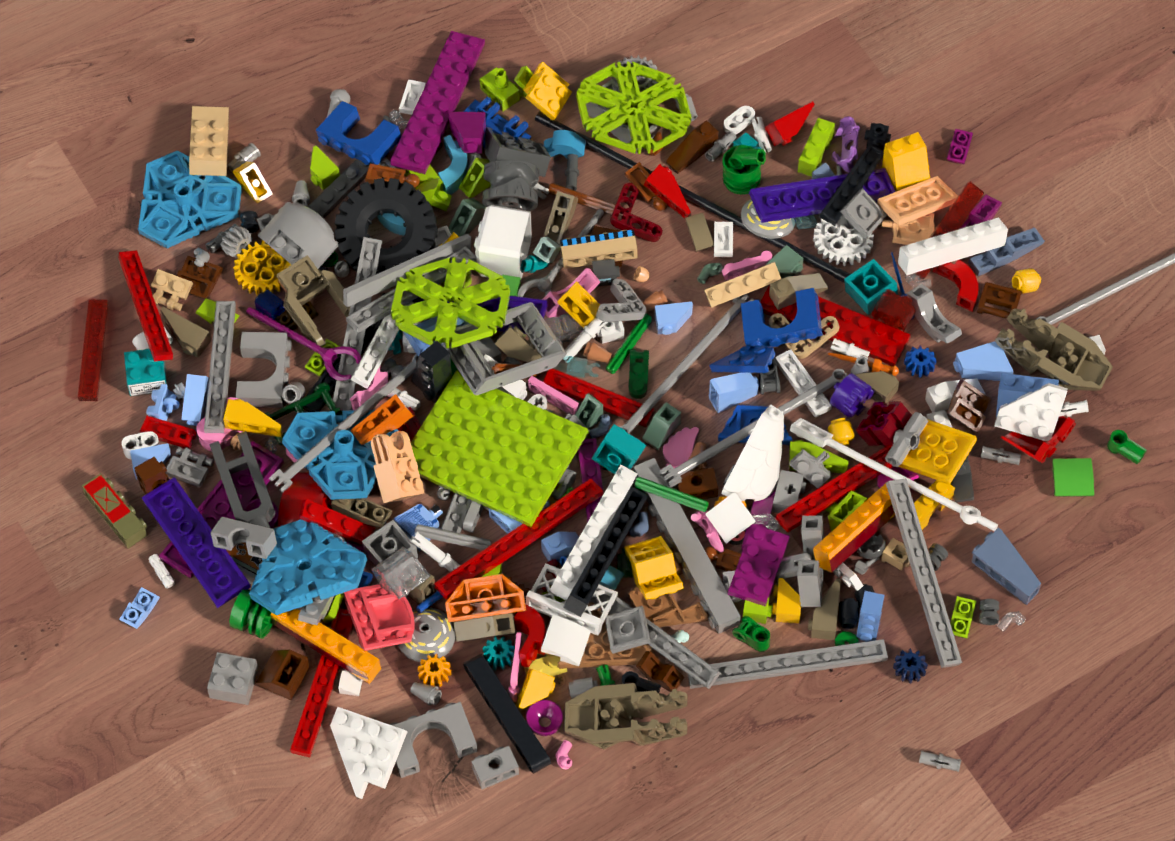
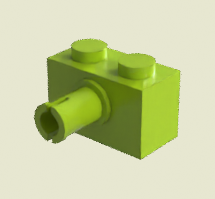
(500, 88)
(841, 511)

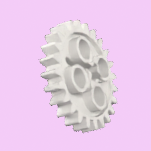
(843, 239)

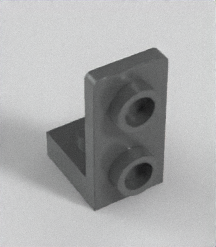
(963, 483)

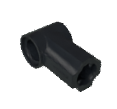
(641, 684)

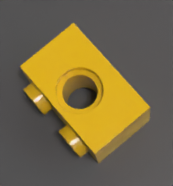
(579, 304)

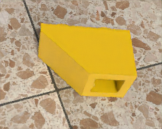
(788, 603)

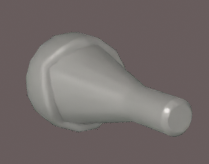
(337, 97)

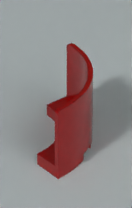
(1039, 448)
(291, 500)

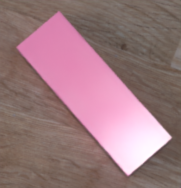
(553, 396)

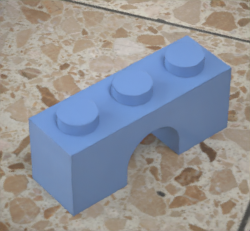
(870, 616)

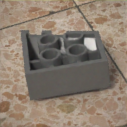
(506, 147)

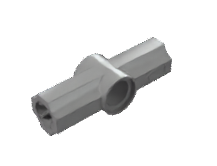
(906, 439)

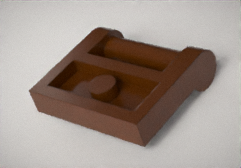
(998, 296)

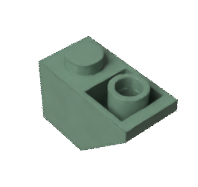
(662, 426)

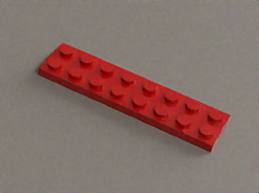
(866, 333)

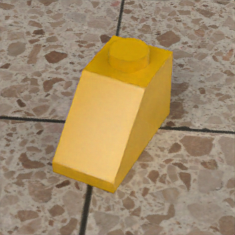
(252, 181)
(535, 688)

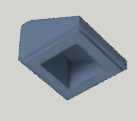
(822, 171)

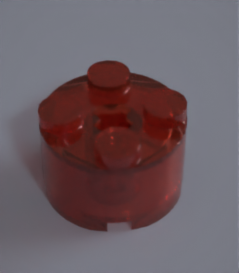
(894, 310)

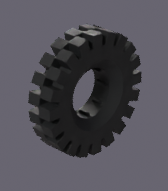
(379, 199)

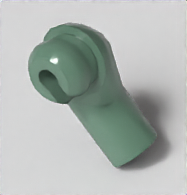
(709, 270)

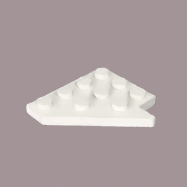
(366, 748)

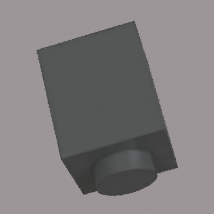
(605, 271)

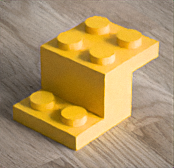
(547, 91)
(653, 568)

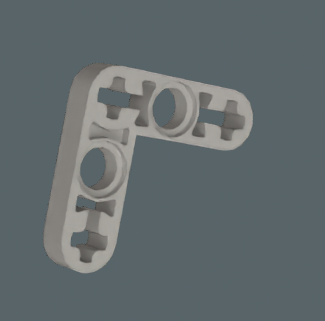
(627, 309)

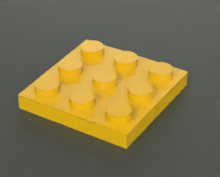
(939, 452)

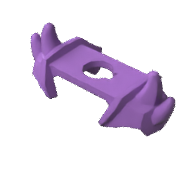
(849, 132)

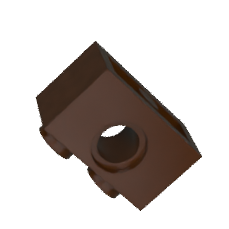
(151, 475)
(705, 477)

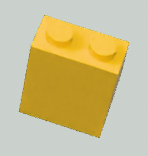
(906, 161)

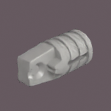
(248, 154)

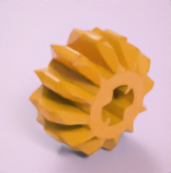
(434, 664)

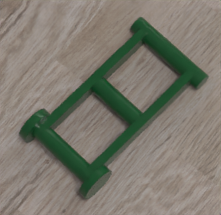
(320, 391)

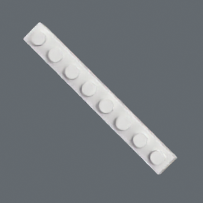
(593, 532)

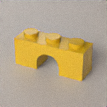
(926, 506)

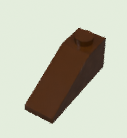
(693, 147)

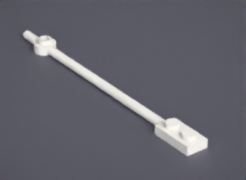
(821, 438)

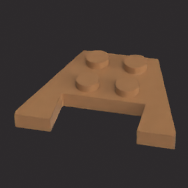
(665, 610)

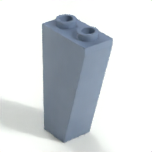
(1006, 566)

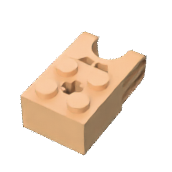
(396, 467)

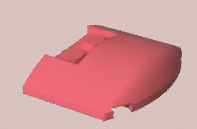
(379, 617)

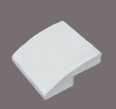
(565, 640)

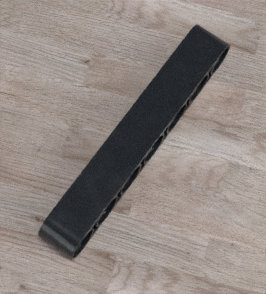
(507, 713)

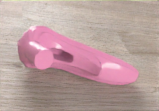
(711, 533)

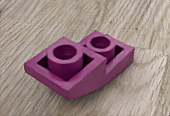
(959, 146)

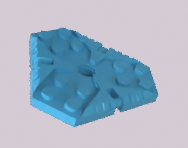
(184, 200)
(344, 466)
(303, 561)

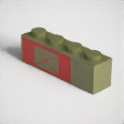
(114, 510)

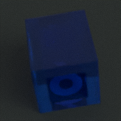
(269, 304)

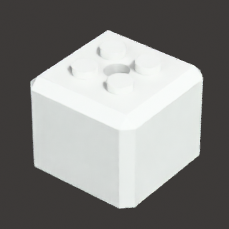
(503, 240)

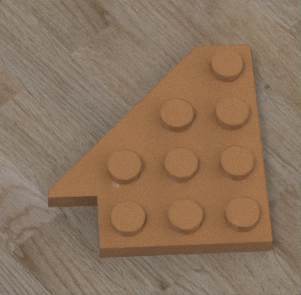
(598, 650)

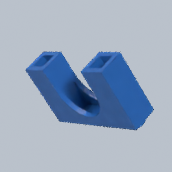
(367, 149)
(804, 326)

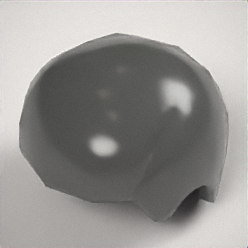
(872, 547)

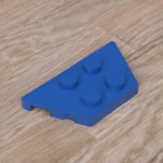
(746, 360)
(744, 416)

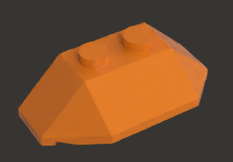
(485, 598)

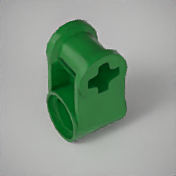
(750, 631)

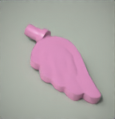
(680, 446)
(514, 689)

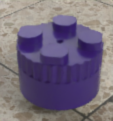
(851, 395)

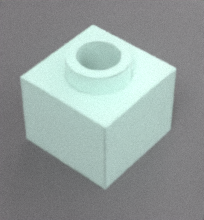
(542, 249)

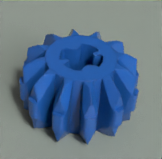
(920, 361)

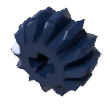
(917, 664)

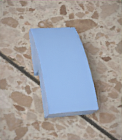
(140, 608)

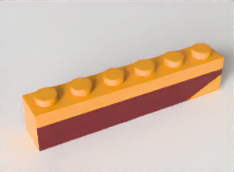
(854, 530)
(329, 645)

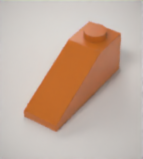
(383, 420)

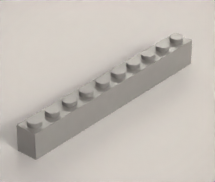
(689, 552)

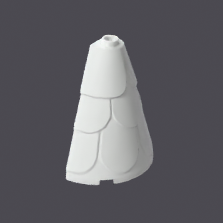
(759, 463)

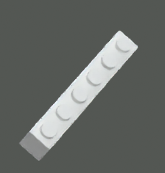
(952, 246)

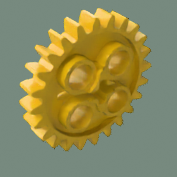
(262, 268)

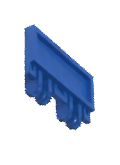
(498, 123)

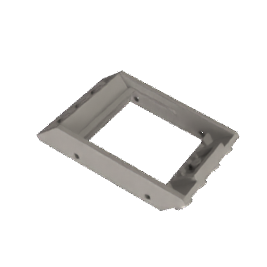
(478, 372)

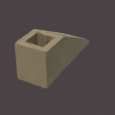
(516, 346)
(362, 511)
(484, 627)

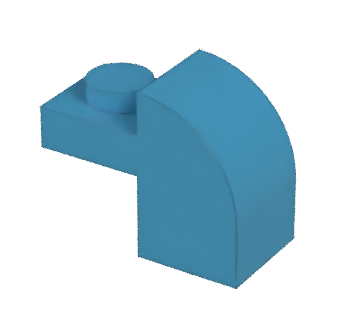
(565, 143)

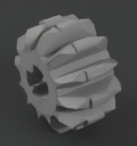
(235, 240)

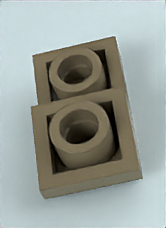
(699, 232)

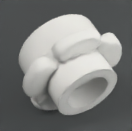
(179, 390)

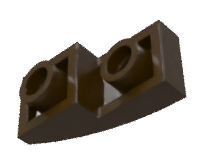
(286, 320)

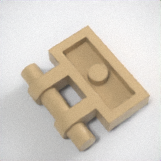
(172, 285)

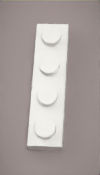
(801, 382)

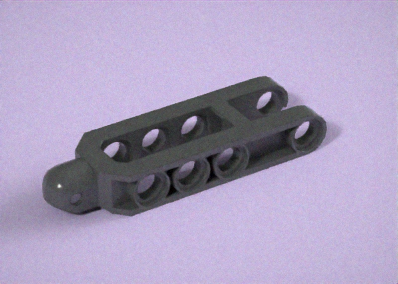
(259, 516)

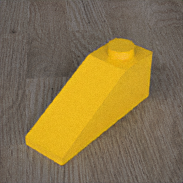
(245, 417)

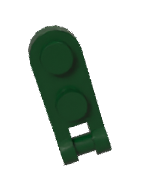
(638, 374)

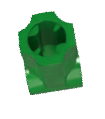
(744, 156)
(1126, 448)

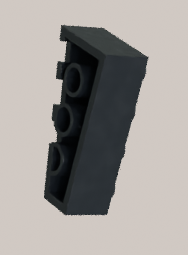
(432, 371)

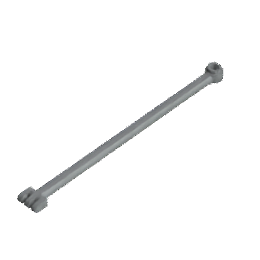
(1109, 290)
(685, 364)
(675, 473)
(284, 477)

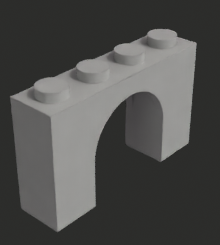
(275, 348)
(809, 574)
(448, 719)

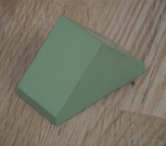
(590, 411)

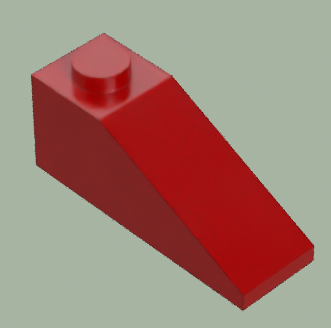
(788, 126)
(665, 186)

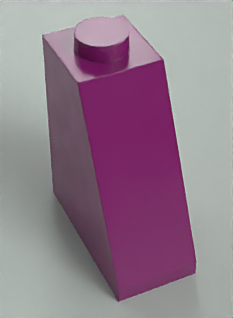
(468, 130)

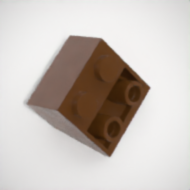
(283, 673)

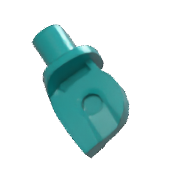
(532, 264)

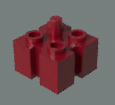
(883, 423)

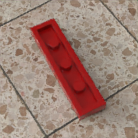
(335, 522)

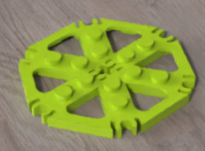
(630, 95)
(464, 305)

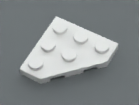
(1034, 412)

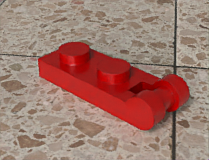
(169, 432)

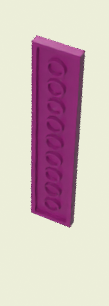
(436, 101)

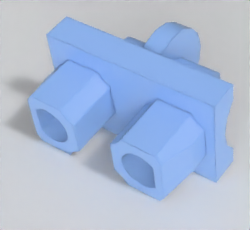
(164, 401)

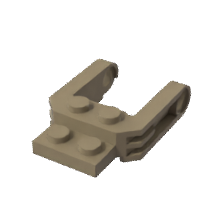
(304, 283)

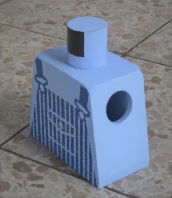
(418, 515)

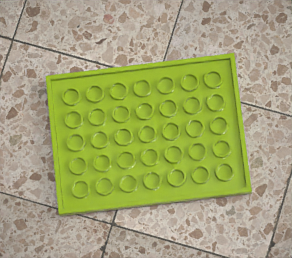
(495, 449)

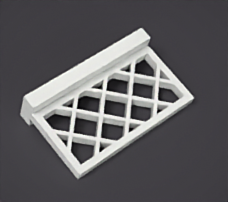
(551, 607)

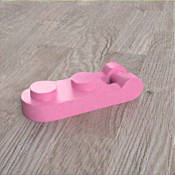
(736, 269)

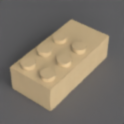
(209, 141)

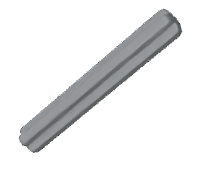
(453, 537)

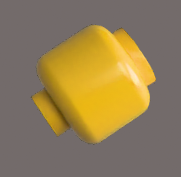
(1026, 280)
(841, 431)

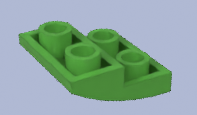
(1073, 477)

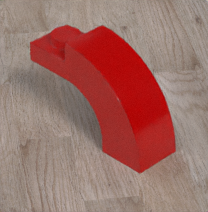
(964, 279)
(533, 625)

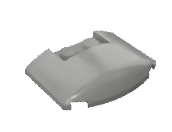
(299, 233)

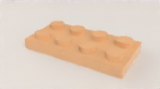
(917, 200)

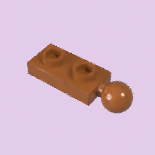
(378, 171)
(637, 176)
(725, 560)

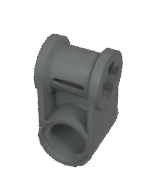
(770, 381)

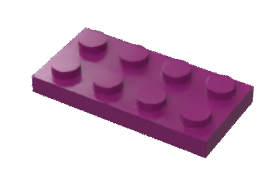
(758, 565)

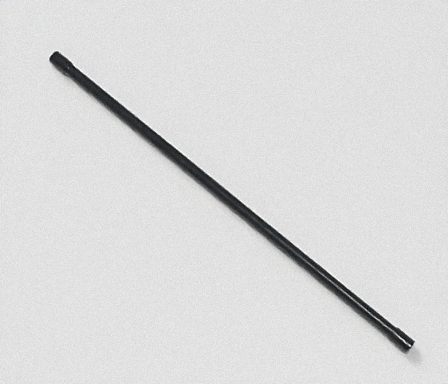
(837, 273)

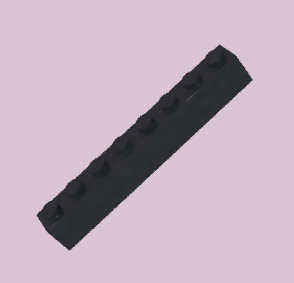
(605, 552)

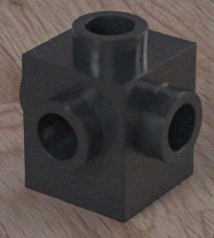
(877, 135)

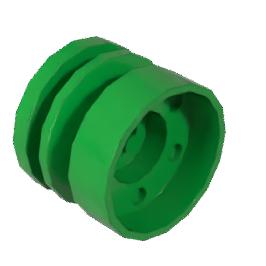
(740, 180)
(250, 615)

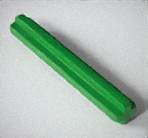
(628, 344)
(671, 494)

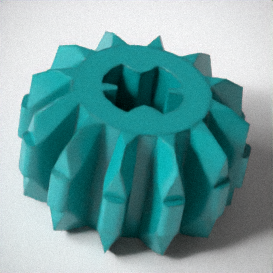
(506, 652)

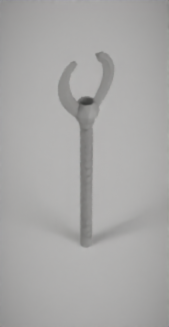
(545, 283)

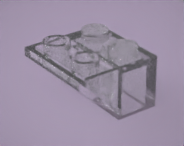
(400, 573)

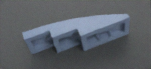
(1014, 248)

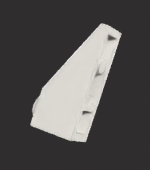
(940, 395)

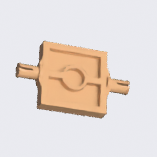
(912, 231)

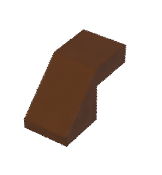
(659, 673)

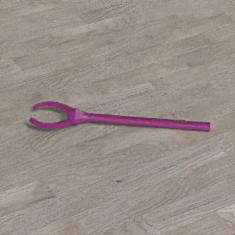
(328, 354)

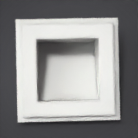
(349, 684)

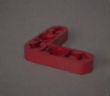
(628, 218)

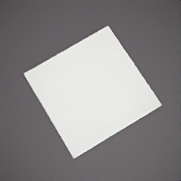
(730, 517)

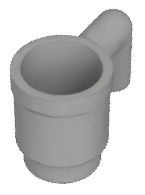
(565, 482)

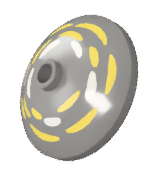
(769, 230)
(437, 639)

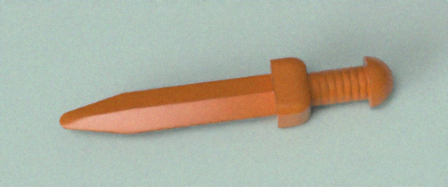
(876, 366)

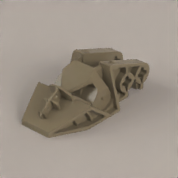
(1072, 358)
(607, 713)

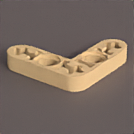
(814, 345)

